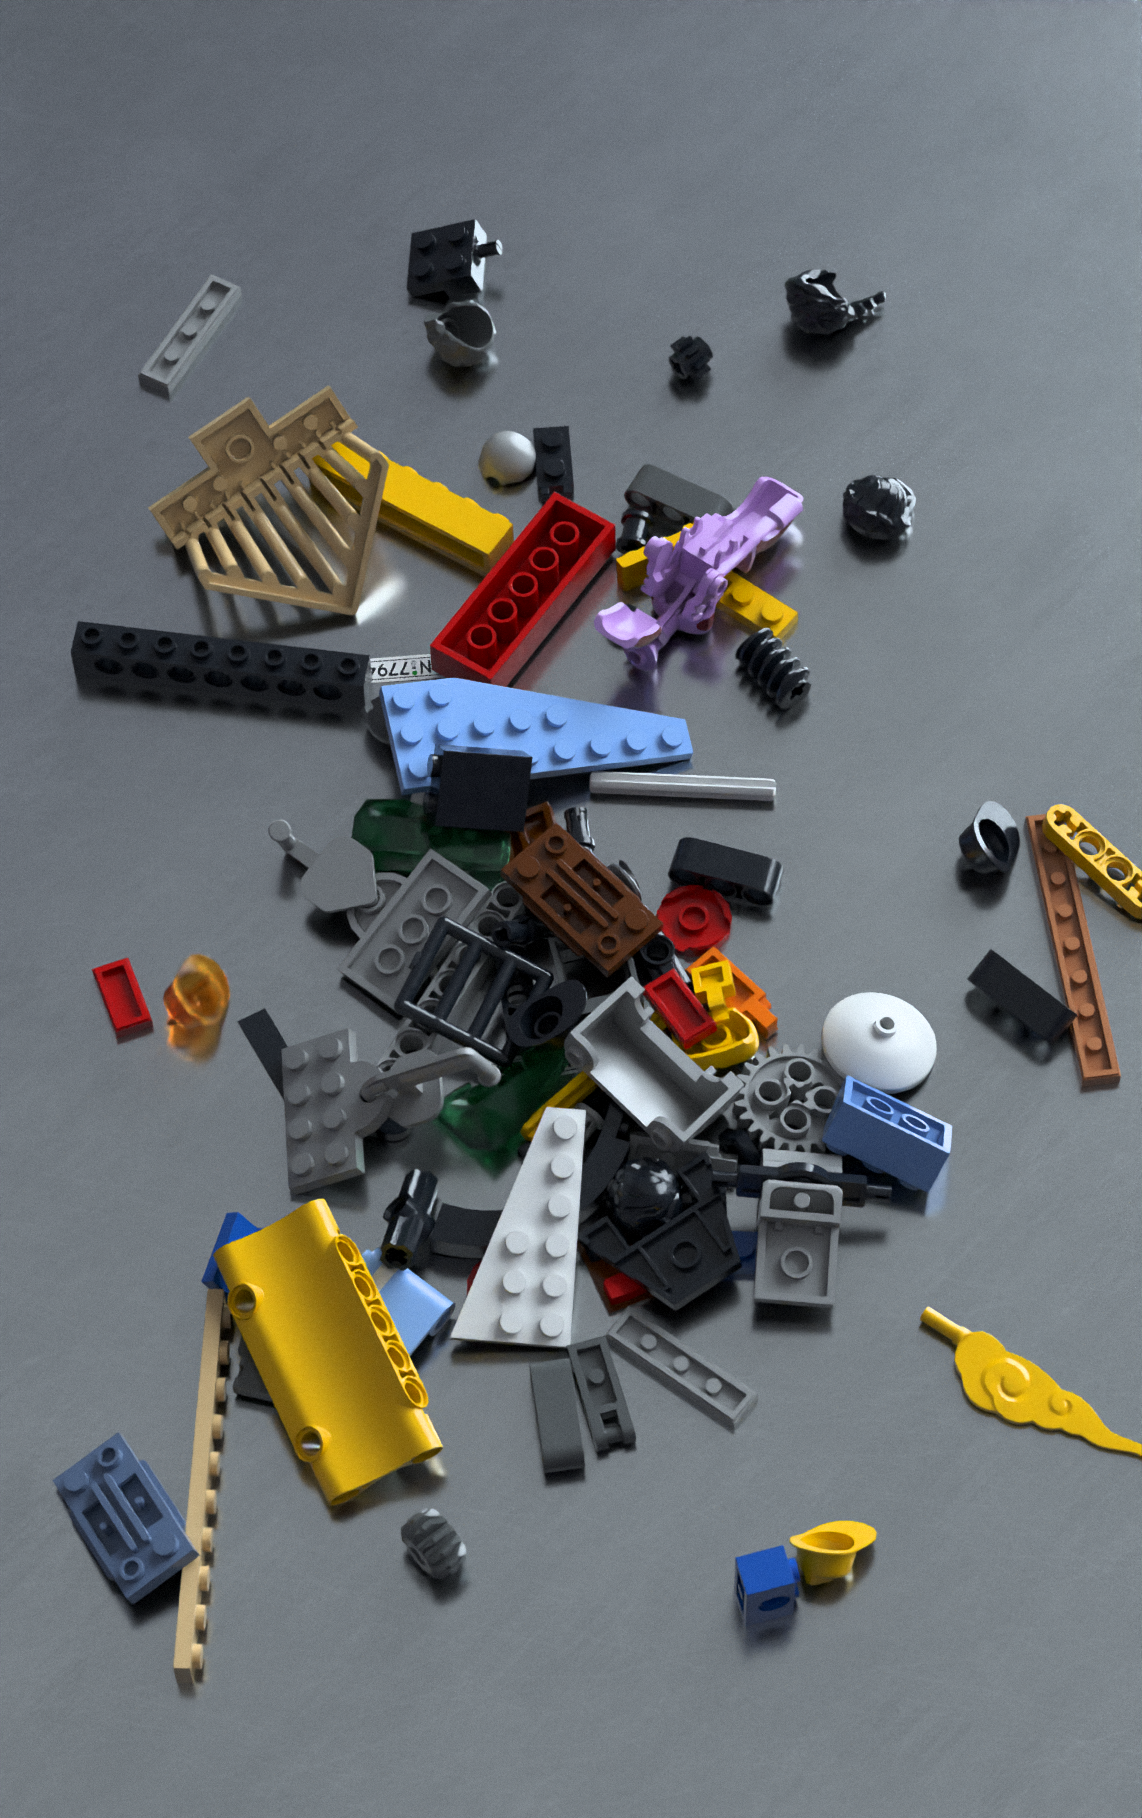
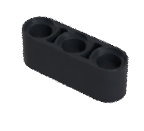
(727, 871)
(1022, 997)

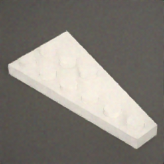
(530, 1263)

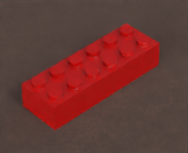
(524, 594)

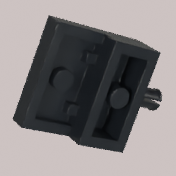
(449, 259)

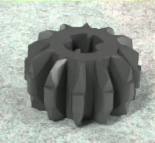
(433, 1543)

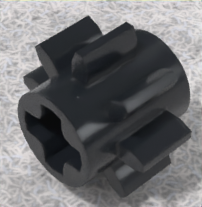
(690, 357)

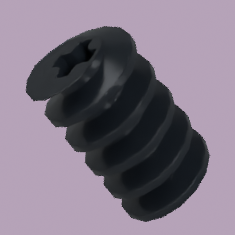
(774, 668)

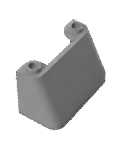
(648, 1070)

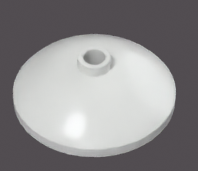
(876, 1056)

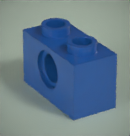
(766, 1585)

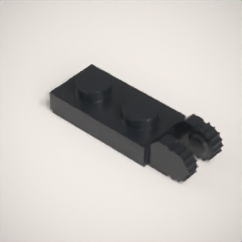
(553, 462)

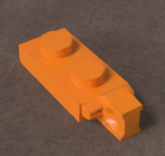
(749, 997)

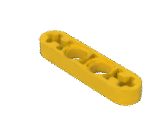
(1095, 865)

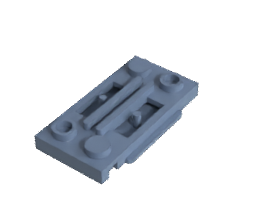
(126, 1518)

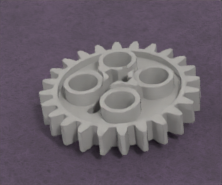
(773, 1079)

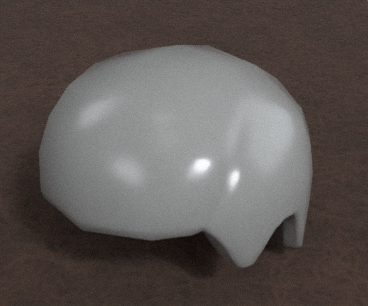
(507, 457)

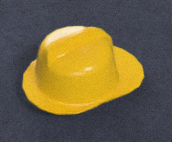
(830, 1549)

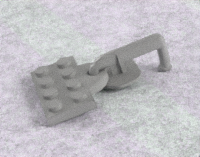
(388, 925)
(341, 1100)

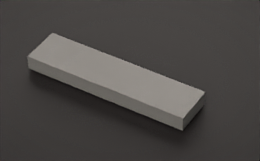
(189, 334)
(681, 1367)

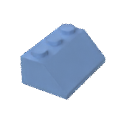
(887, 1135)

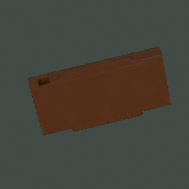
(581, 900)

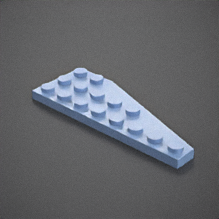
(555, 730)

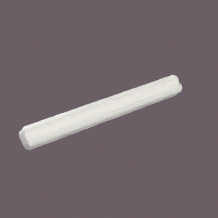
(682, 785)

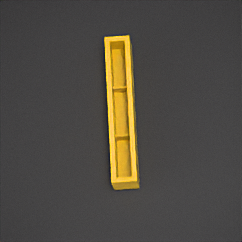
(430, 511)

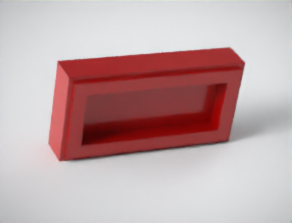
(122, 997)
(679, 1009)

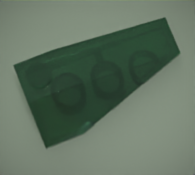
(491, 1115)

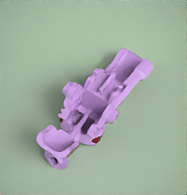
(691, 578)

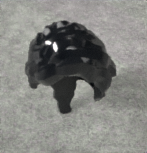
(818, 305)

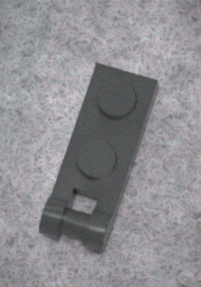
(600, 1392)

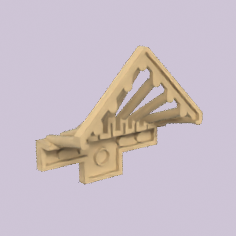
(247, 460)

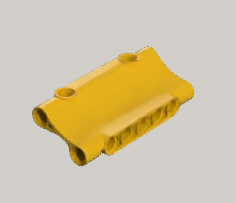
(327, 1351)

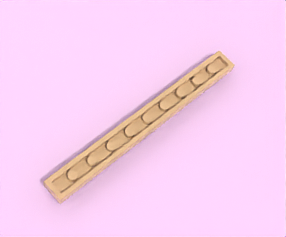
(202, 1499)

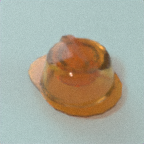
(197, 993)

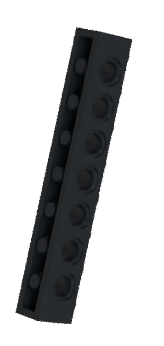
(221, 665)

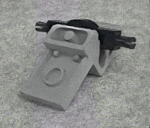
(798, 1221)

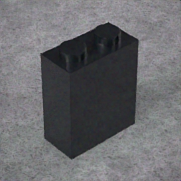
(478, 787)

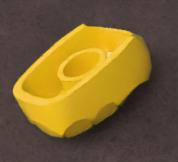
(729, 1045)

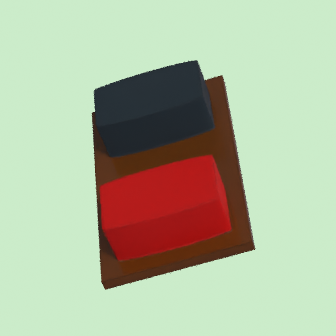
(613, 1287)

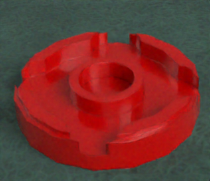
(695, 919)

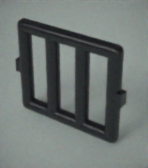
(437, 1020)

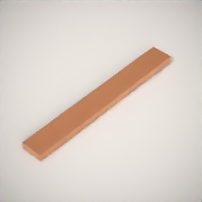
(1073, 958)

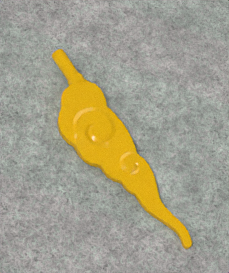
(1021, 1390)

